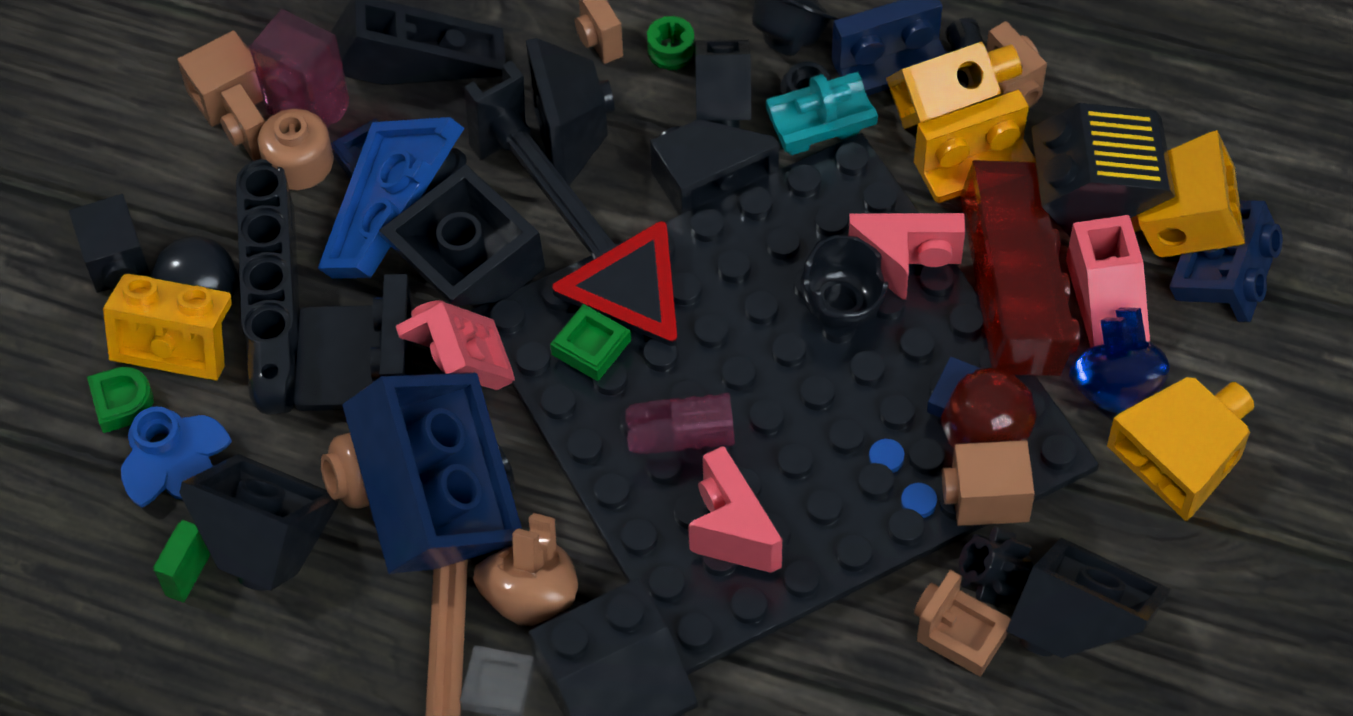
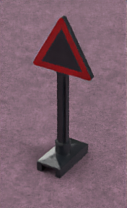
(624, 280)

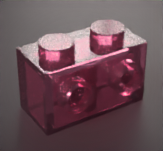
(300, 68)

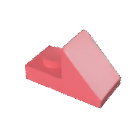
(910, 239)
(737, 524)

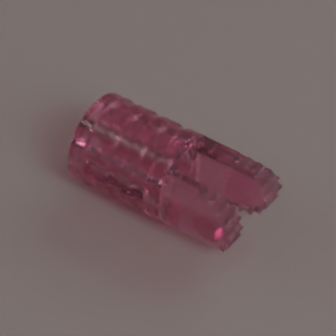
(680, 424)

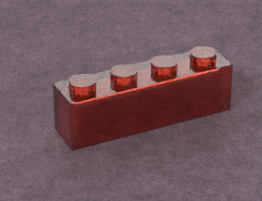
(1018, 270)

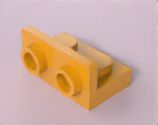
(977, 132)
(166, 326)

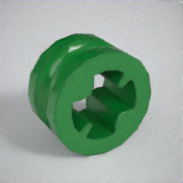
(670, 28)

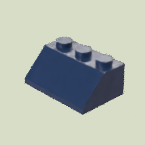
(431, 470)

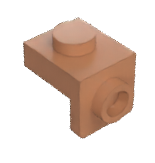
(1032, 64)
(959, 625)

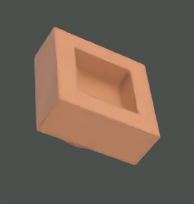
(600, 28)
(242, 120)

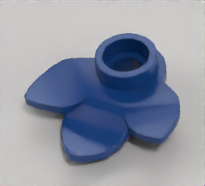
(167, 463)

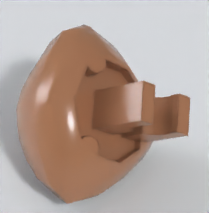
(530, 578)

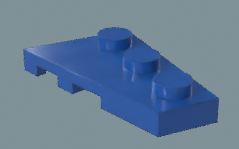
(388, 178)

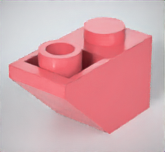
(1106, 272)

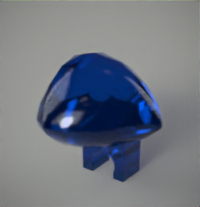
(1123, 367)

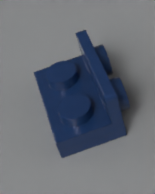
(887, 40)
(1236, 272)

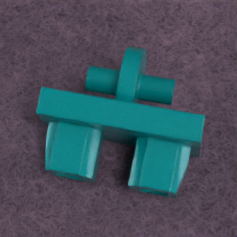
(821, 112)

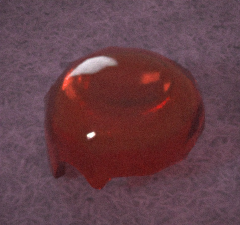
(989, 409)

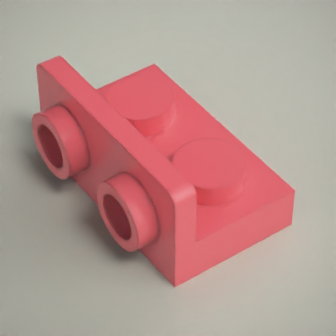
(459, 342)

